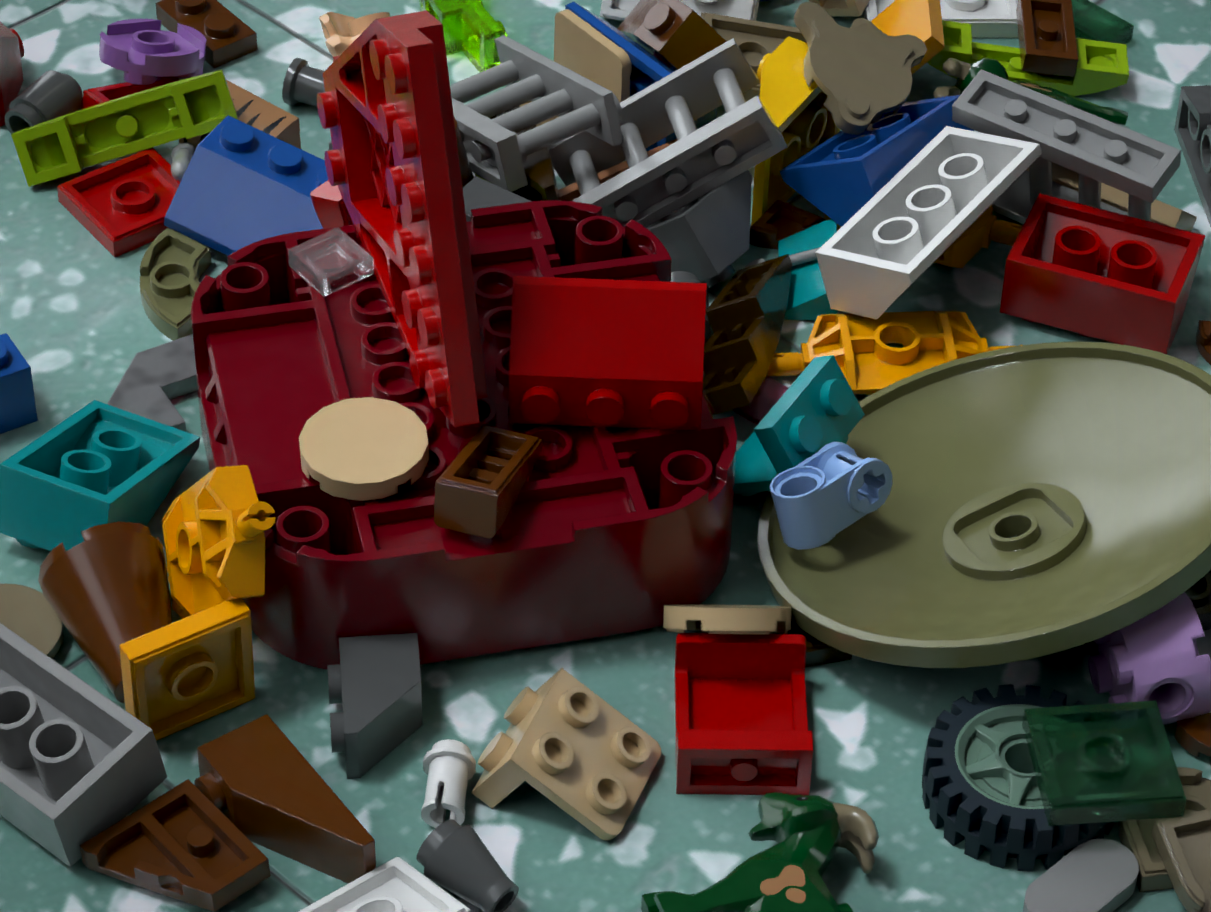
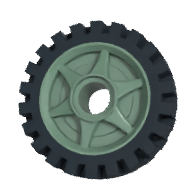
(985, 784)

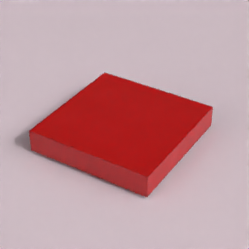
(123, 200)

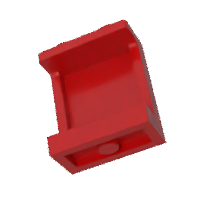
(741, 714)

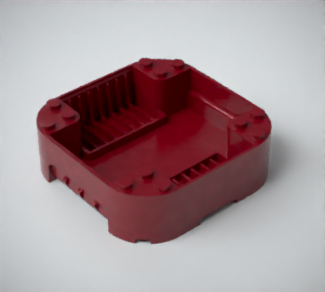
(597, 533)

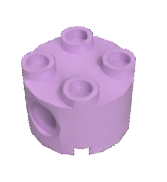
(1157, 662)

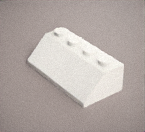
(918, 217)

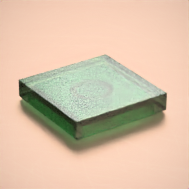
(1103, 763)

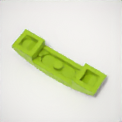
(1098, 68)
(123, 126)

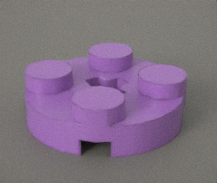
(149, 52)

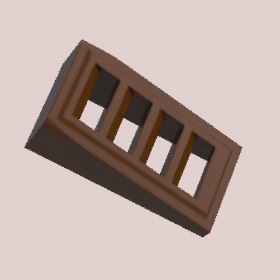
(481, 489)

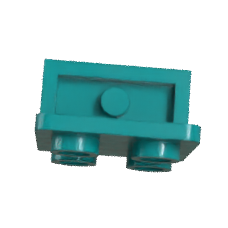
(806, 418)

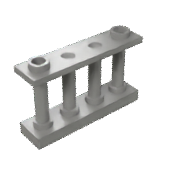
(1071, 139)
(493, 145)
(687, 167)

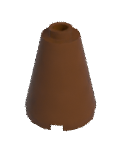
(109, 592)

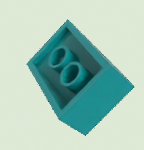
(90, 473)

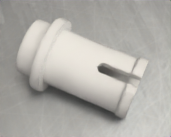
(448, 771)

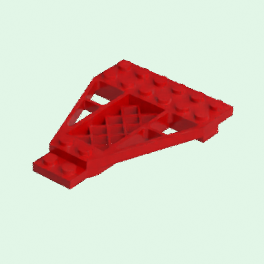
(406, 199)

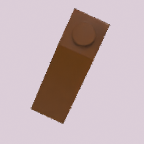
(670, 31)
(283, 801)

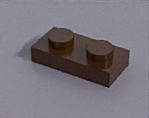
(224, 32)
(1047, 37)

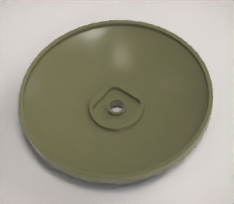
(1066, 445)

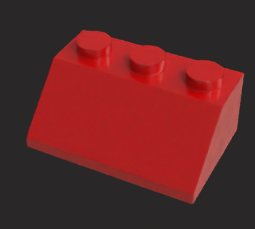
(1100, 274)
(607, 353)

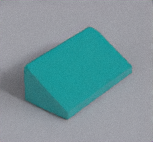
(807, 290)

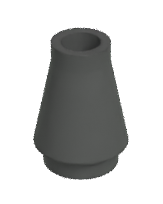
(464, 866)

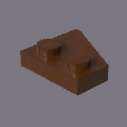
(179, 850)

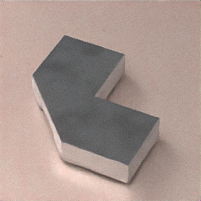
(157, 378)

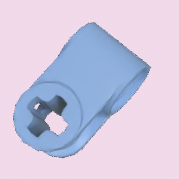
(828, 494)

